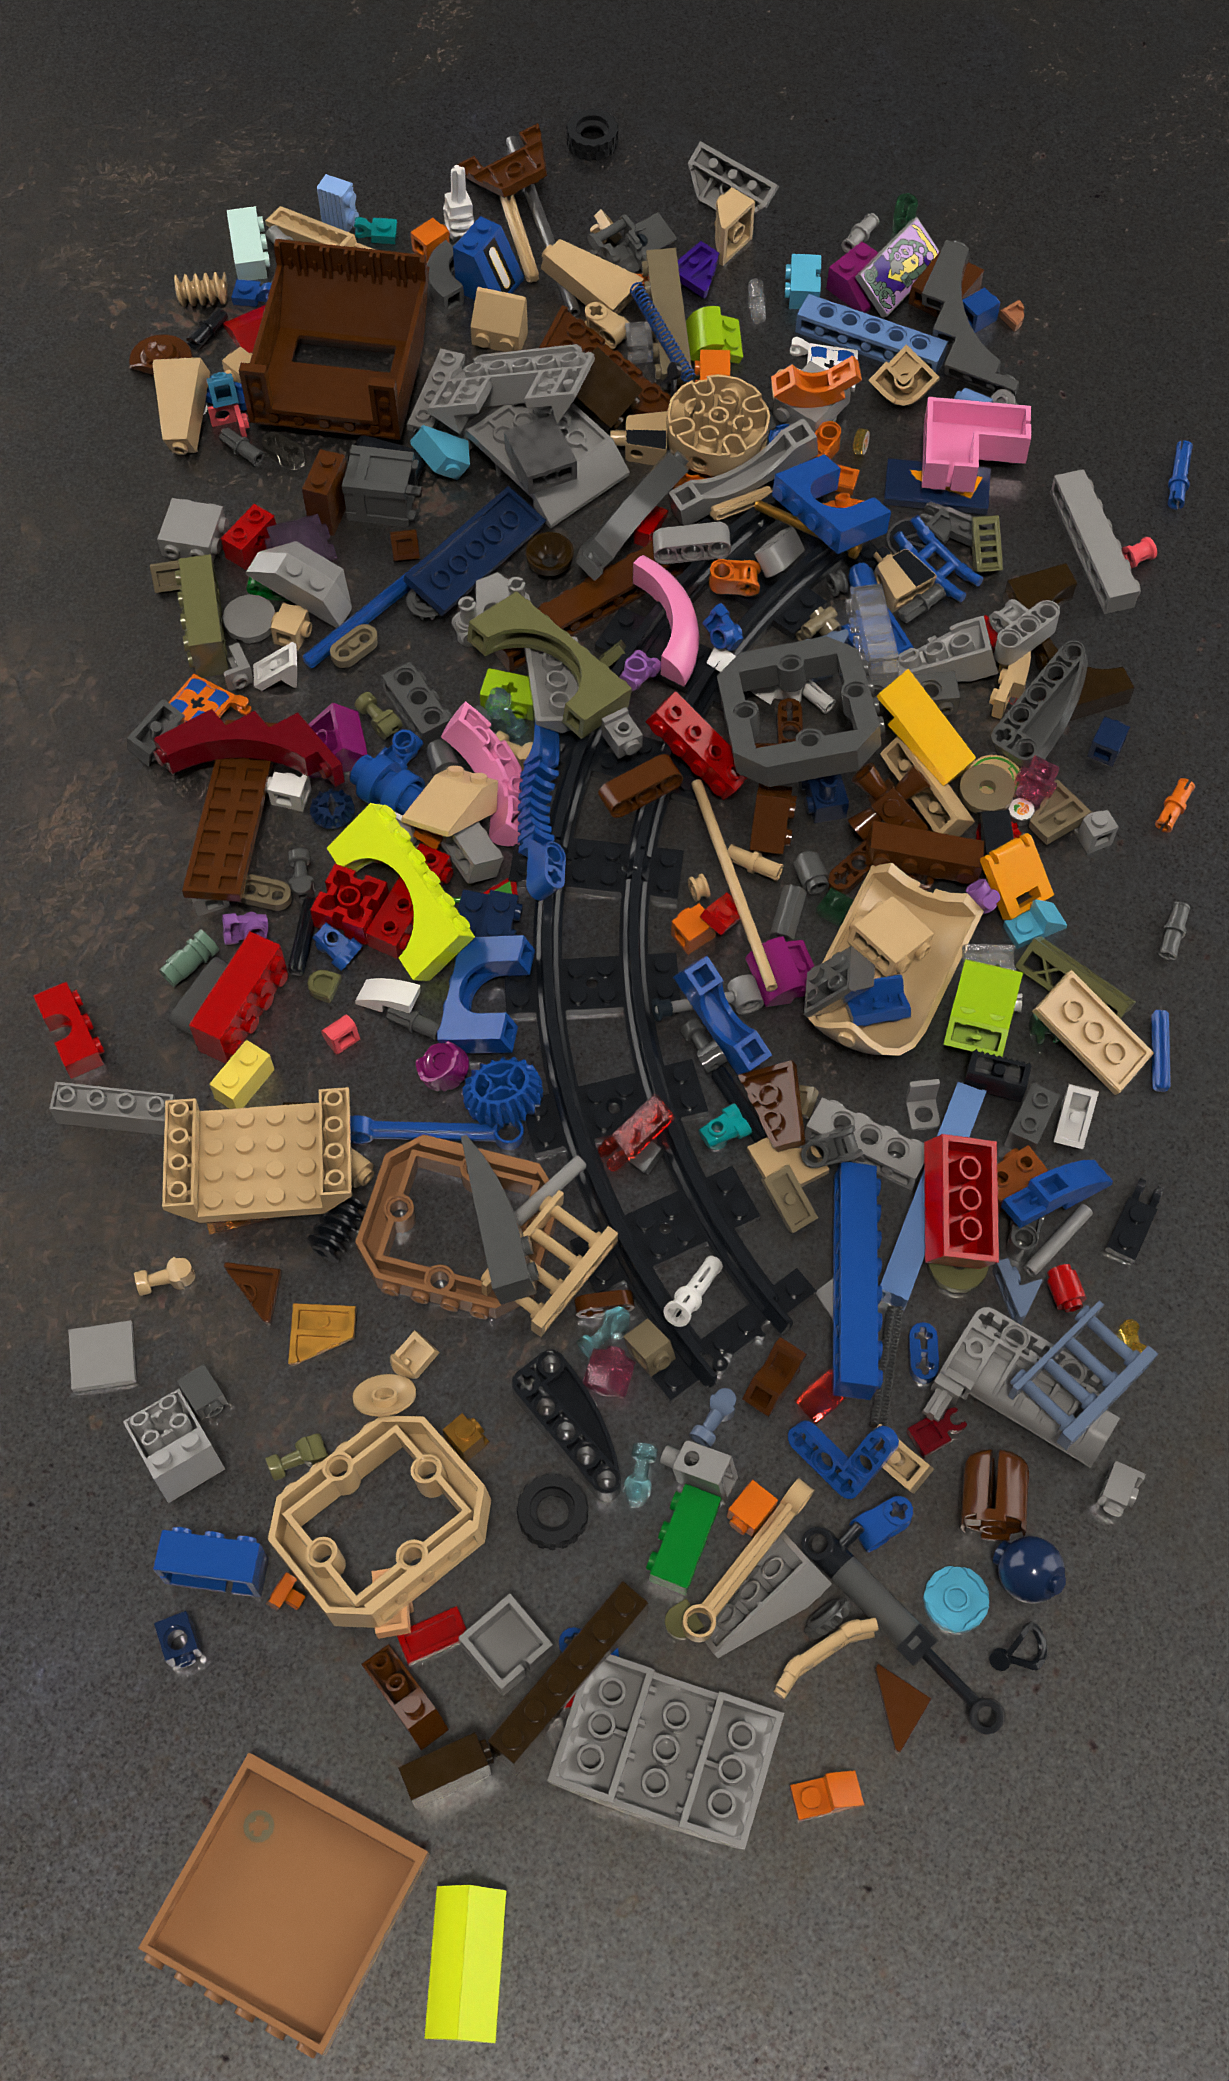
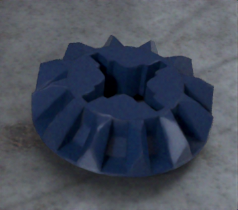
(343, 811)

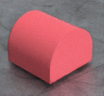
(341, 1034)

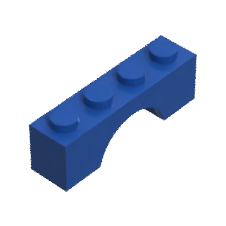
(705, 993)

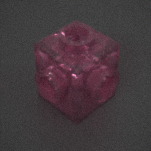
(1036, 780)
(609, 1372)

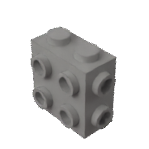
(192, 529)

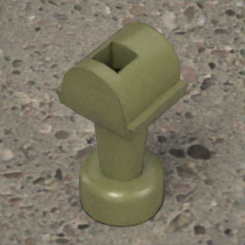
(383, 722)
(308, 1451)

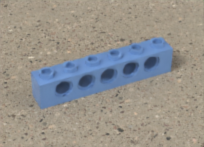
(865, 333)

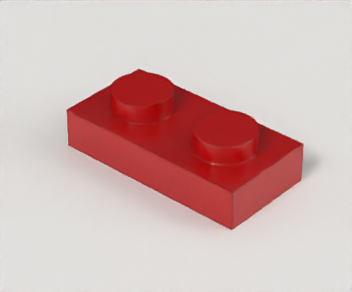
(721, 914)

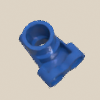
(722, 629)
(404, 748)
(341, 951)

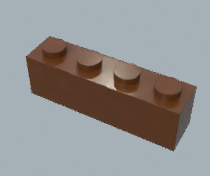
(924, 852)

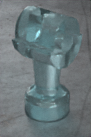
(499, 708)
(615, 1325)
(638, 1485)

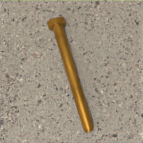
(793, 521)

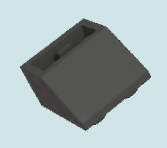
(837, 981)

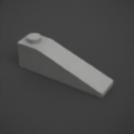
(961, 650)
(774, 1591)

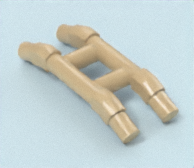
(847, 1633)

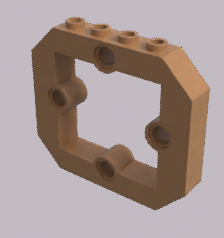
(392, 1194)

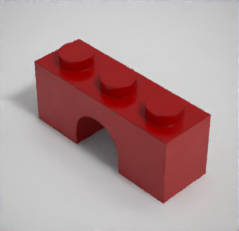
(61, 1009)

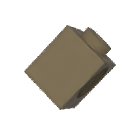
(649, 1347)

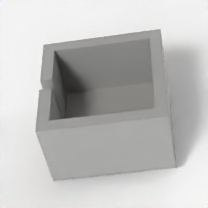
(506, 1644)

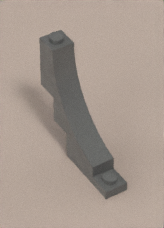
(968, 357)
(630, 513)

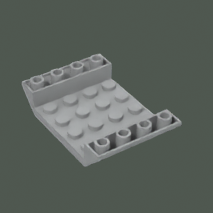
(596, 454)

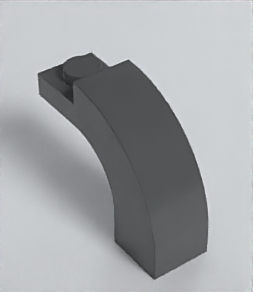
(444, 288)

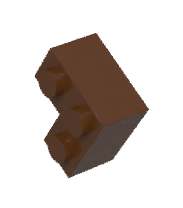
(771, 817)

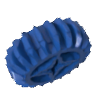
(502, 1092)

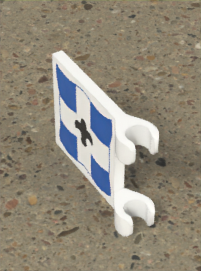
(821, 355)

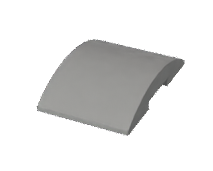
(667, 1751)

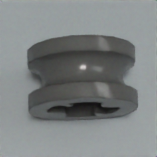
(837, 583)

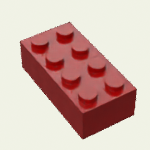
(239, 998)
(961, 1201)

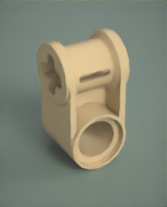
(605, 323)

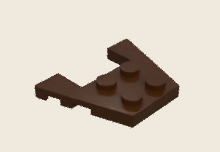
(514, 170)

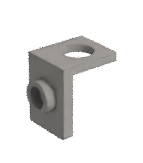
(923, 1095)

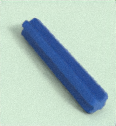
(1161, 1051)

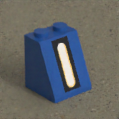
(486, 260)

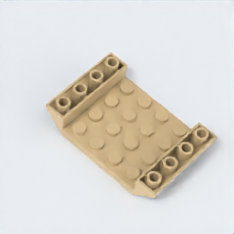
(257, 1159)

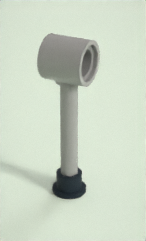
(742, 994)

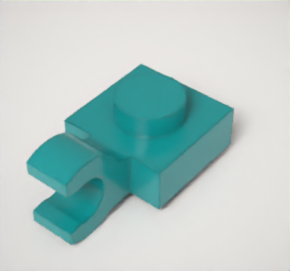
(380, 230)

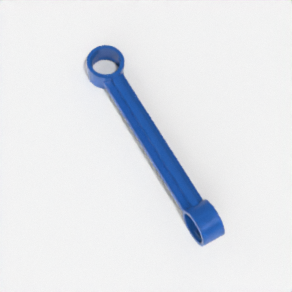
(366, 1129)

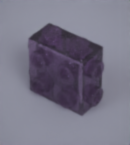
(307, 532)

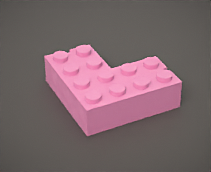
(969, 431)

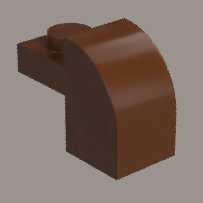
(775, 1377)

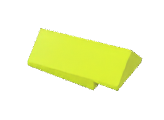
(465, 1964)

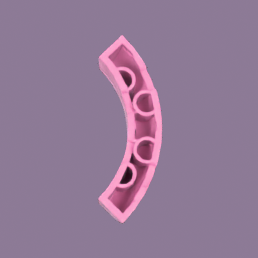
(682, 649)
(472, 737)

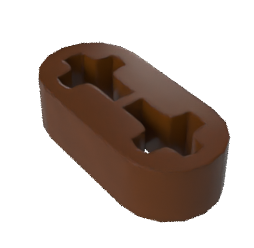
(597, 1303)

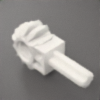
(458, 206)

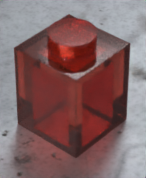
(818, 1398)

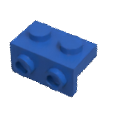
(880, 1003)

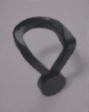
(674, 372)
(1002, 1659)

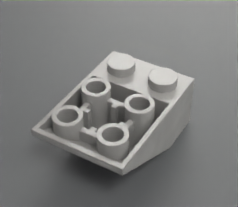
(173, 1445)

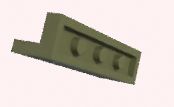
(1065, 963)

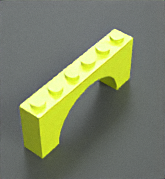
(437, 927)

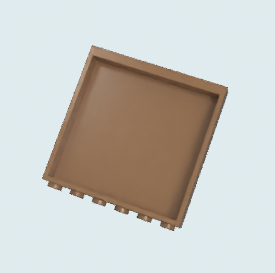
(287, 1919)

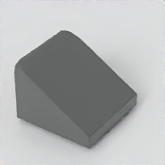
(648, 1157)

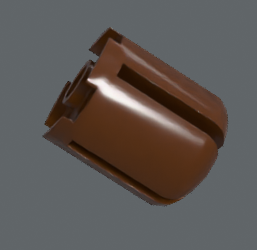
(1011, 1495)

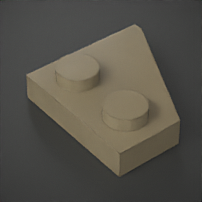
(1058, 815)

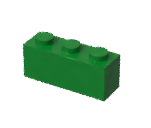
(683, 1539)

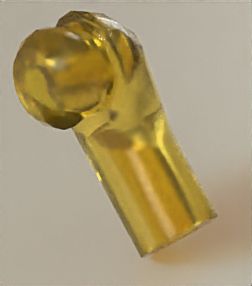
(1129, 1335)

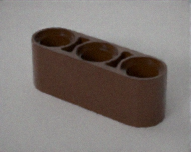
(640, 786)

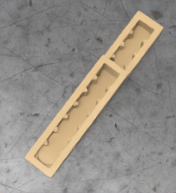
(310, 230)

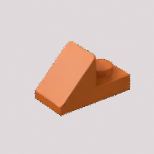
(826, 1795)

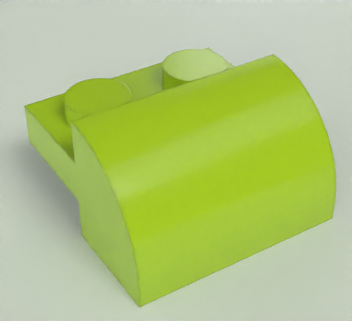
(713, 331)

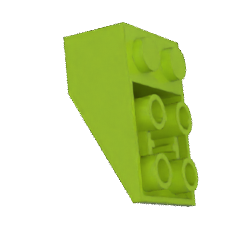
(983, 1008)

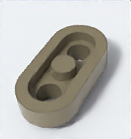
(352, 646)
(265, 892)

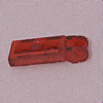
(636, 1132)

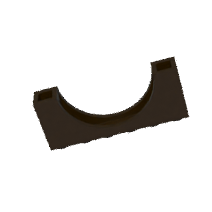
(1102, 687)
(529, 1722)

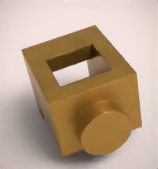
(465, 1437)

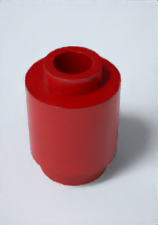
(1066, 1288)

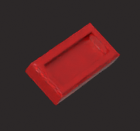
(432, 1636)

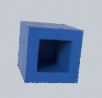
(981, 309)

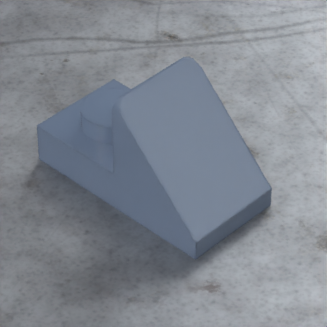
(1016, 1297)

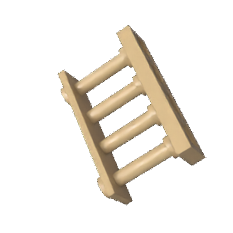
(581, 1267)

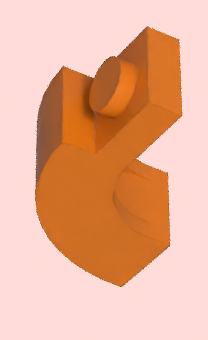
(818, 388)

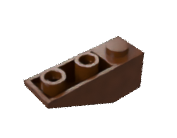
(405, 1697)

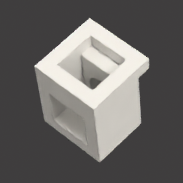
(289, 790)

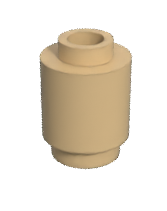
(361, 1169)

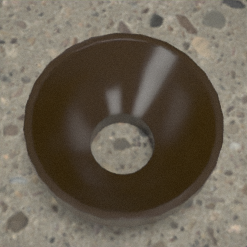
(549, 546)

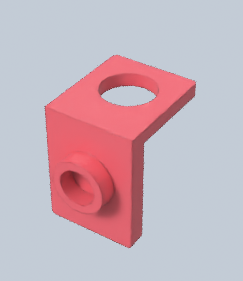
(234, 416)

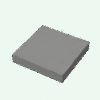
(102, 1356)

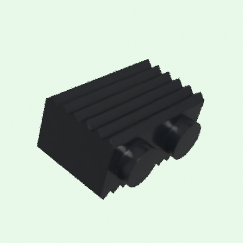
(998, 1075)

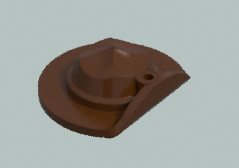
(157, 347)

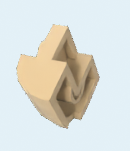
(904, 378)

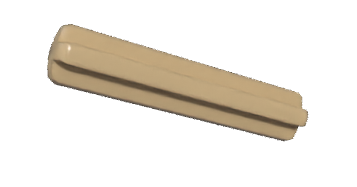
(738, 503)

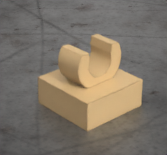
(604, 221)

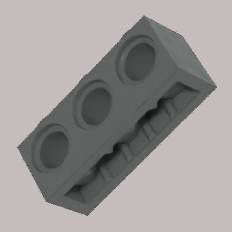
(408, 696)

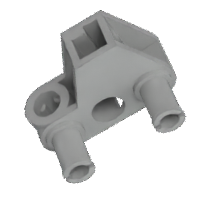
(489, 592)

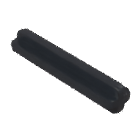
(302, 939)
(734, 1095)

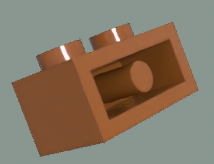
(1016, 1171)

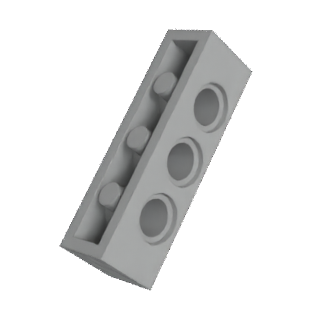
(901, 1170)

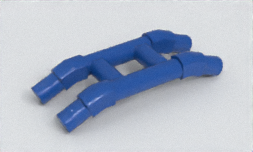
(951, 560)

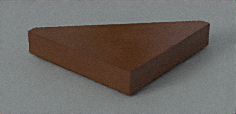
(258, 1285)
(901, 1705)

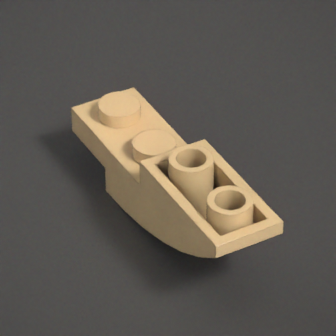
(1012, 684)

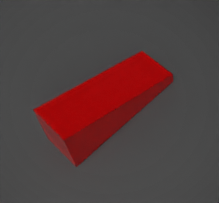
(652, 522)

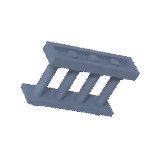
(1093, 1405)

